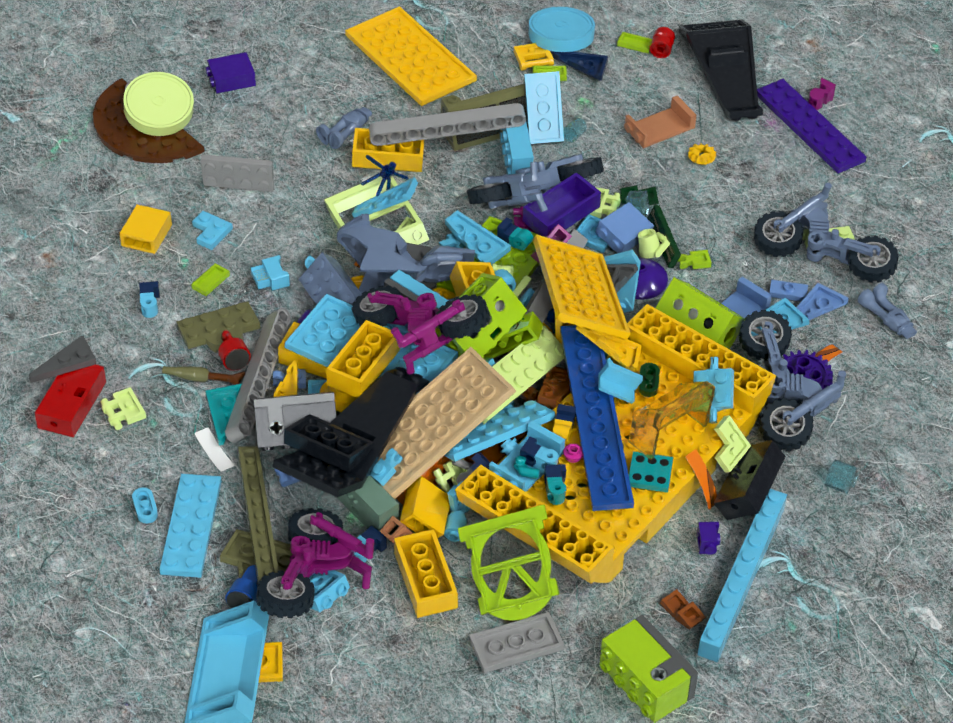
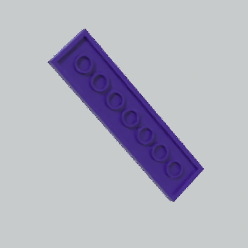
(811, 126)

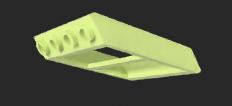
(413, 233)

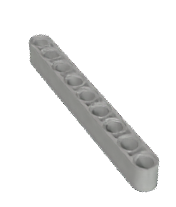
(447, 124)
(540, 301)
(257, 375)

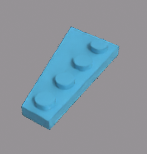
(387, 199)
(475, 237)

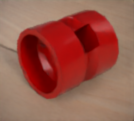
(662, 42)

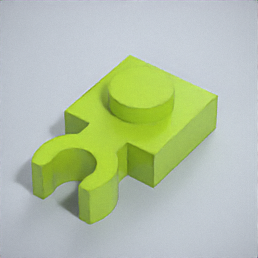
(696, 259)

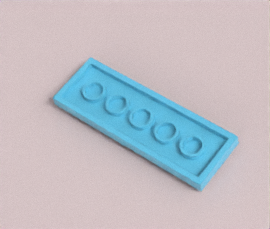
(501, 428)
(190, 525)

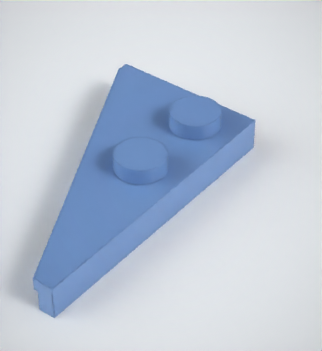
(821, 301)

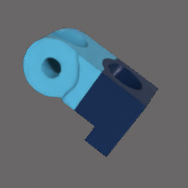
(148, 293)
(538, 456)
(380, 541)

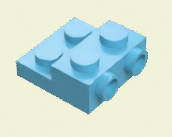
(328, 588)

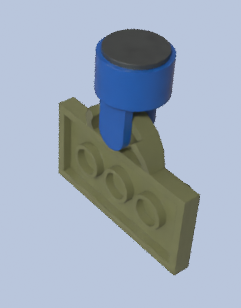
(240, 554)

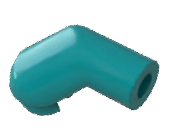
(524, 470)

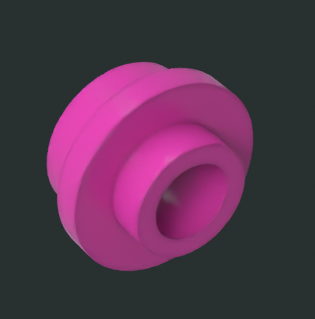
(573, 453)

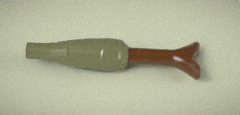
(202, 374)

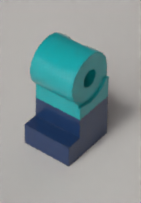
(514, 235)
(555, 488)

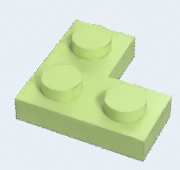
(735, 444)

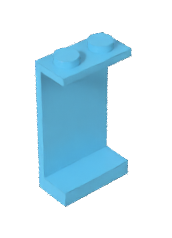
(628, 292)
(545, 439)

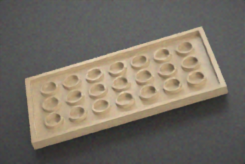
(443, 416)

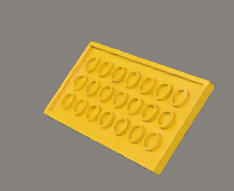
(410, 56)
(580, 287)

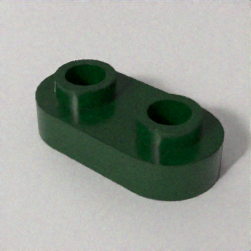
(650, 382)

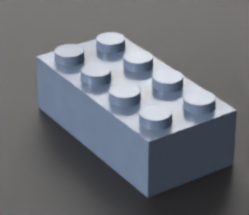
(329, 278)

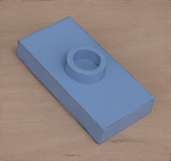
(788, 290)

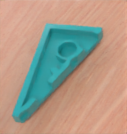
(221, 403)

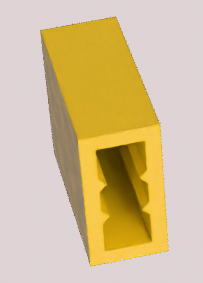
(145, 229)
(425, 507)

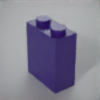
(230, 72)

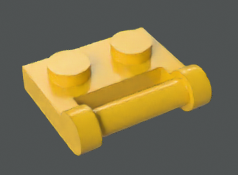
(532, 52)

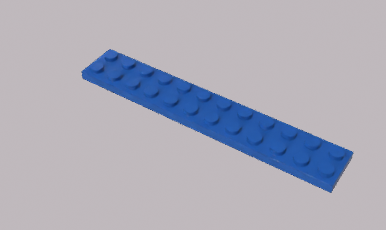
(596, 424)

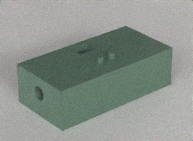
(372, 505)

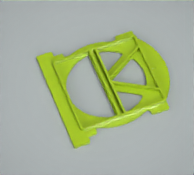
(541, 592)

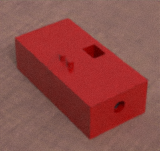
(70, 400)

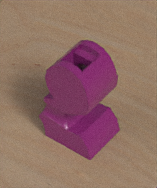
(823, 94)

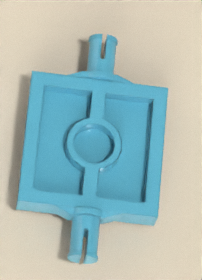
(724, 387)

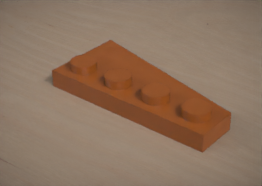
(554, 388)

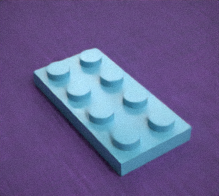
(544, 107)

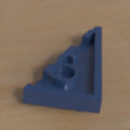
(590, 64)

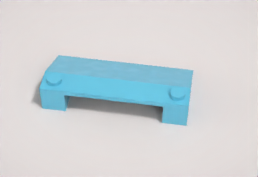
(228, 666)

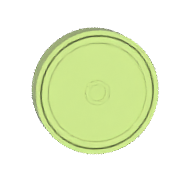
(158, 103)

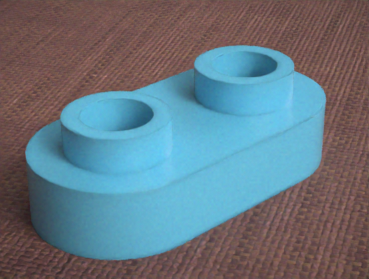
(145, 509)

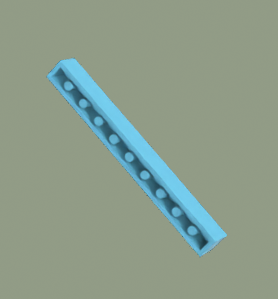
(741, 576)

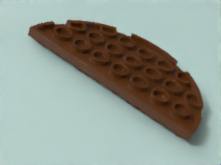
(125, 140)

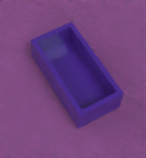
(565, 203)

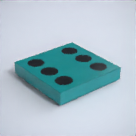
(649, 473)

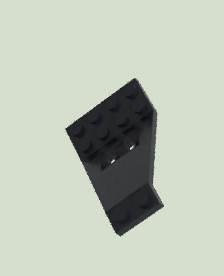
(728, 63)
(371, 416)

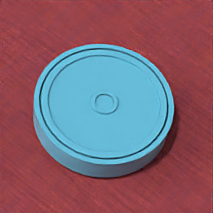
(561, 29)

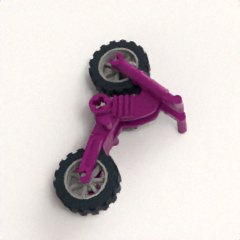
(455, 318)
(315, 549)

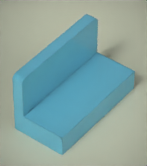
(619, 382)

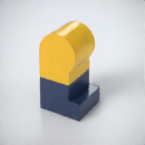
(564, 421)

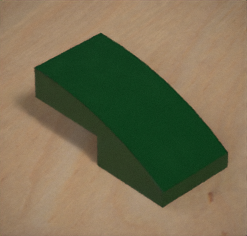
(652, 194)

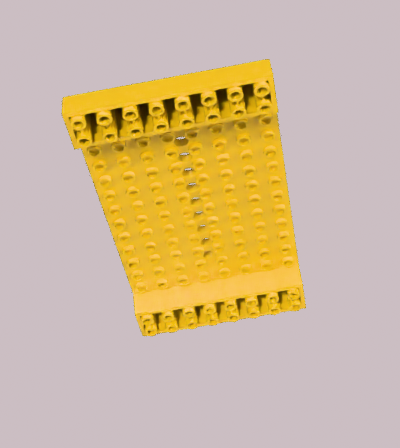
(595, 541)

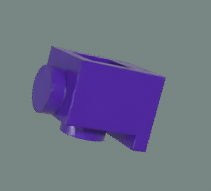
(708, 537)

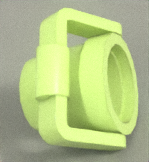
(649, 243)

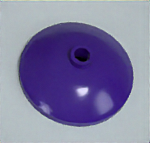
(651, 279)

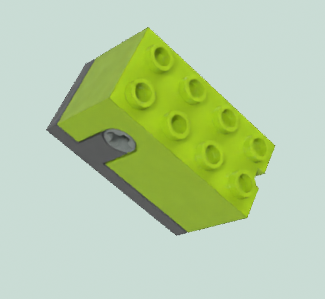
(648, 668)

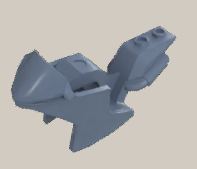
(384, 253)

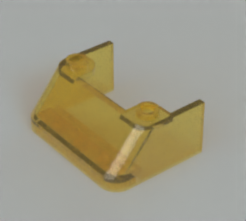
(686, 398)

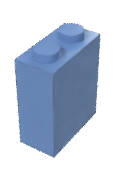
(622, 228)

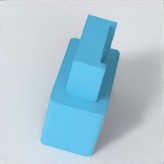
(270, 274)

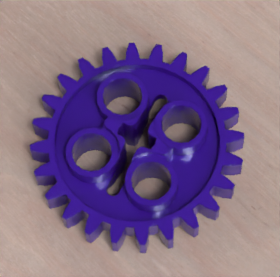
(811, 367)

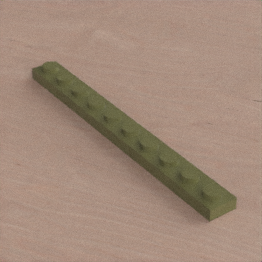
(257, 511)

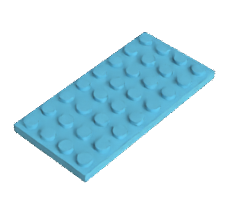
(333, 325)

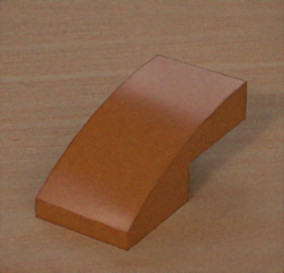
(685, 613)

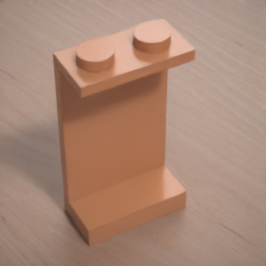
(662, 124)

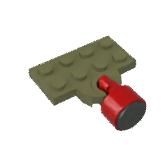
(222, 333)

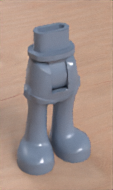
(349, 121)
(895, 318)

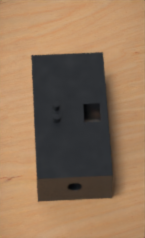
(750, 481)

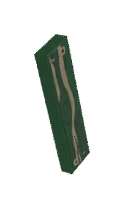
(660, 224)

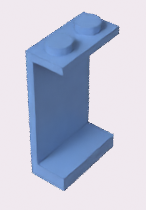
(747, 298)

